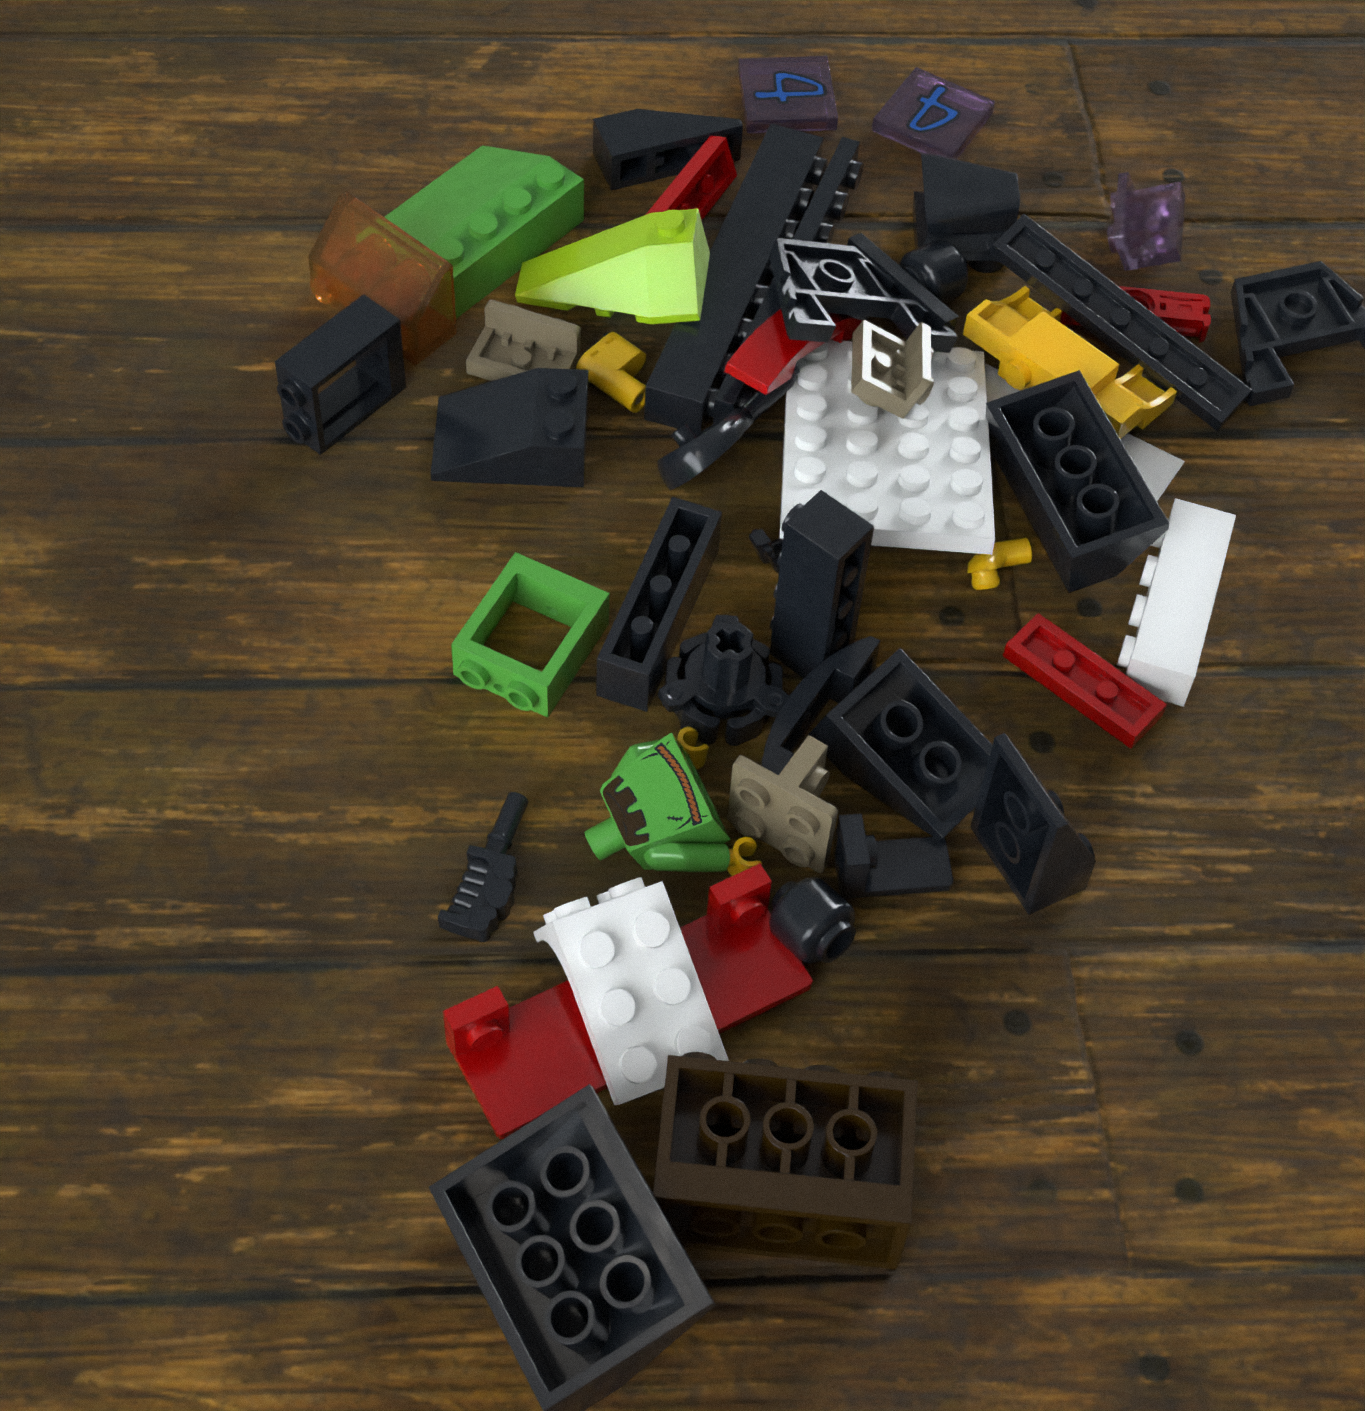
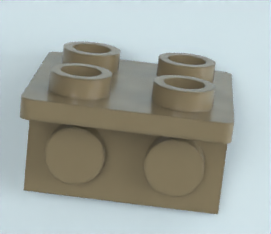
(786, 806)

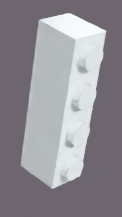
(1178, 601)

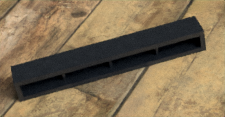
(737, 277)

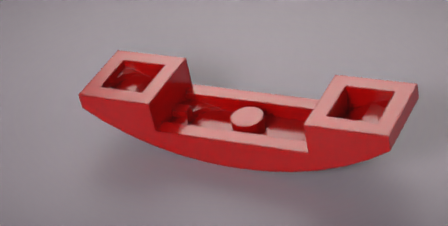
(770, 356)

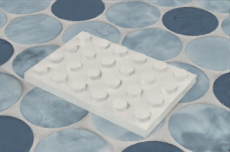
(911, 477)

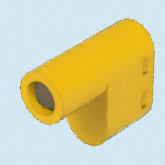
(612, 370)

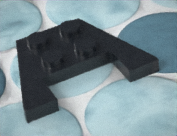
(841, 280)
(1289, 315)

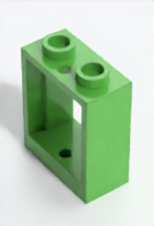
(550, 594)

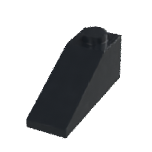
(655, 144)

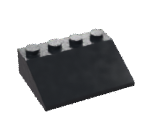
(572, 1253)

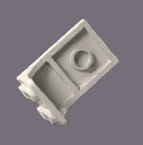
(632, 984)

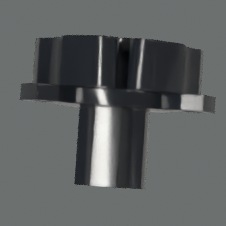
(724, 679)

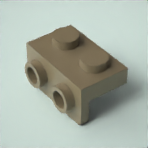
(522, 341)
(891, 370)

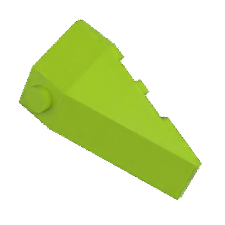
(636, 268)

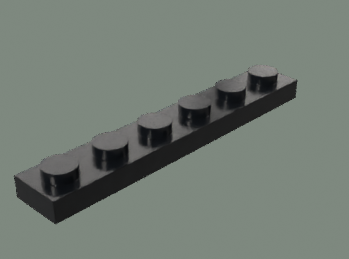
(1120, 322)

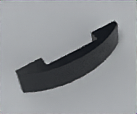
(829, 680)

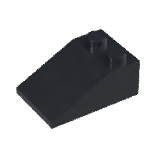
(515, 430)
(908, 746)
(1028, 832)

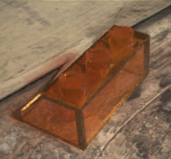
(374, 257)

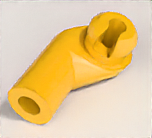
(1005, 554)

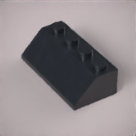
(1074, 479)

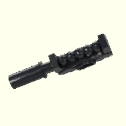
(489, 884)

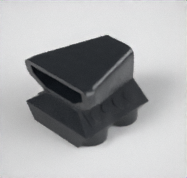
(966, 207)

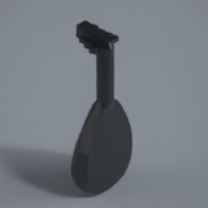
(701, 450)

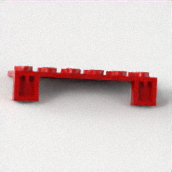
(540, 1050)

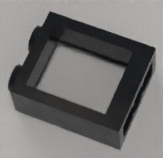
(357, 333)

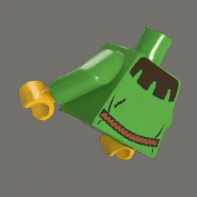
(666, 812)

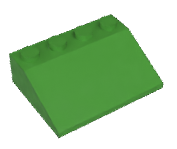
(492, 216)

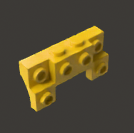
(1039, 348)

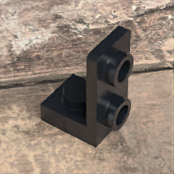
(887, 866)

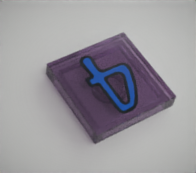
(787, 93)
(933, 115)

